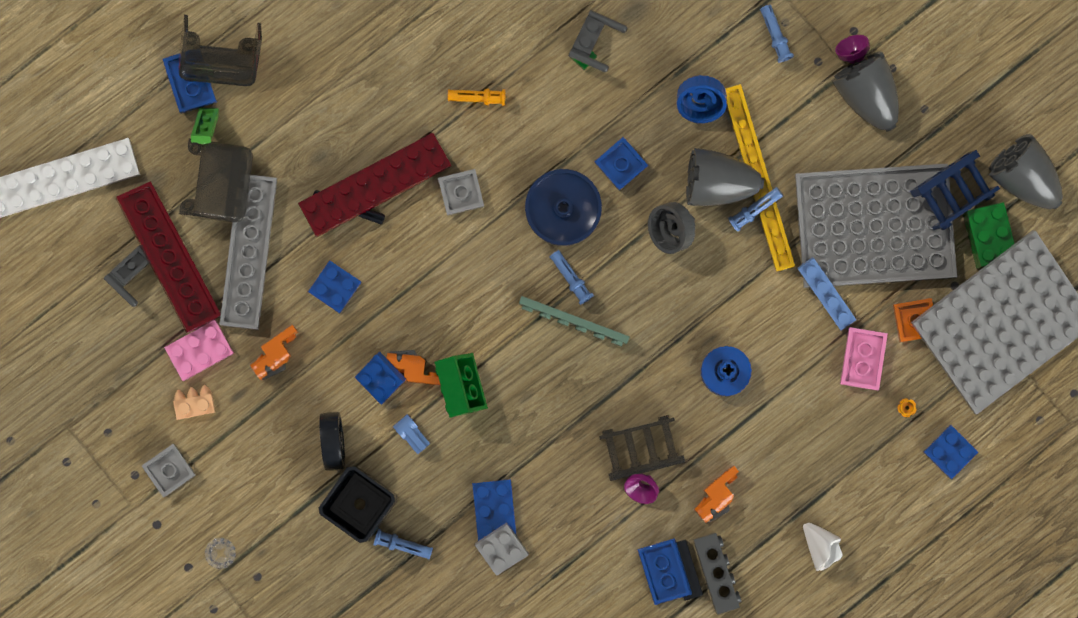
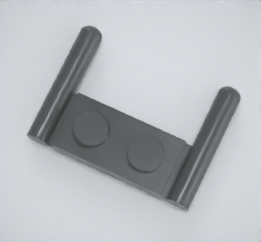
(588, 37)
(125, 272)

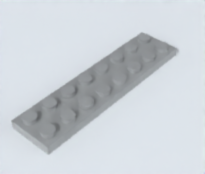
(249, 257)

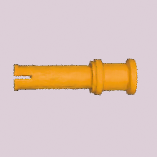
(486, 96)

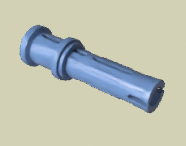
(779, 41)
(749, 216)
(576, 284)
(394, 542)

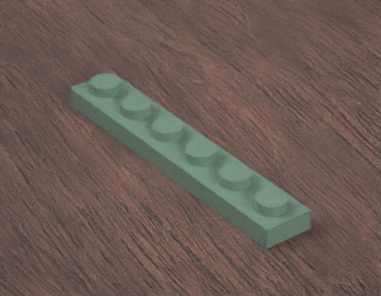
(566, 319)

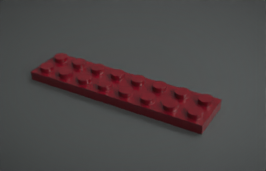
(374, 184)
(168, 257)

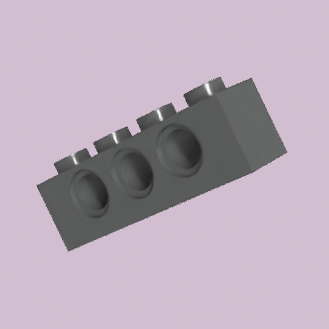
(720, 603)

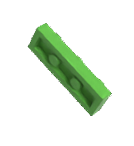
(204, 125)

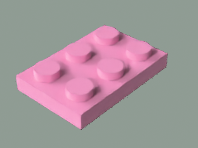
(199, 350)
(863, 358)

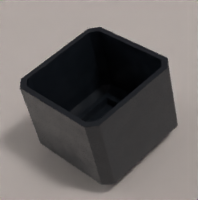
(340, 504)

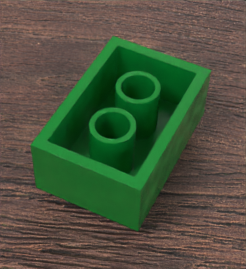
(988, 233)
(460, 385)

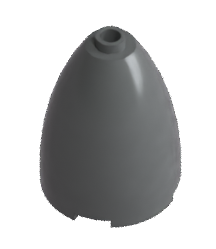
(870, 91)
(1028, 173)
(719, 179)

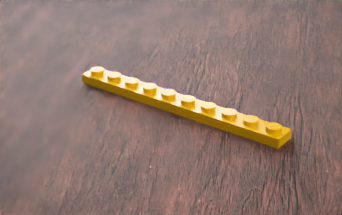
(753, 157)

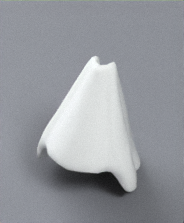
(822, 546)

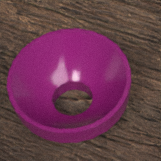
(853, 48)
(641, 492)

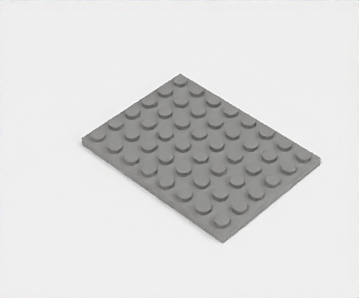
(871, 228)
(1002, 322)

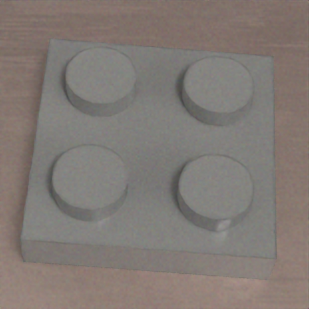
(461, 192)
(168, 470)
(501, 549)

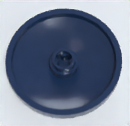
(563, 207)

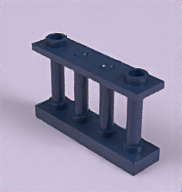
(953, 171)

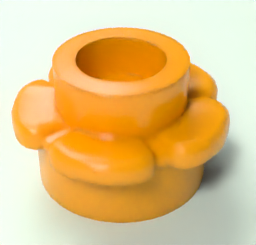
(912, 407)

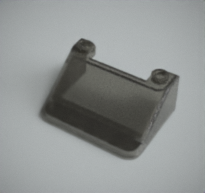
(220, 182)

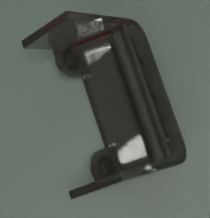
(217, 63)

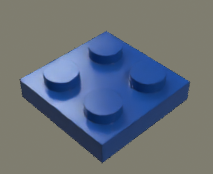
(621, 163)
(334, 286)
(380, 378)
(950, 452)

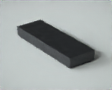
(690, 570)

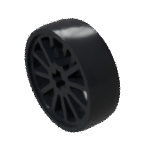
(332, 441)

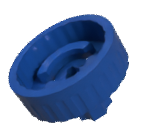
(703, 90)
(732, 359)

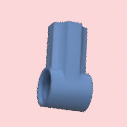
(409, 431)

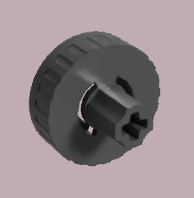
(680, 224)

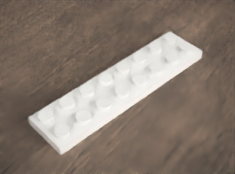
(67, 177)

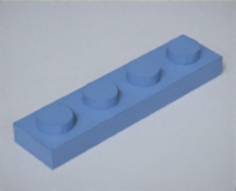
(826, 293)

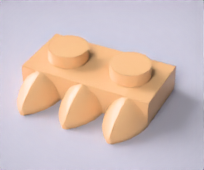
(194, 404)

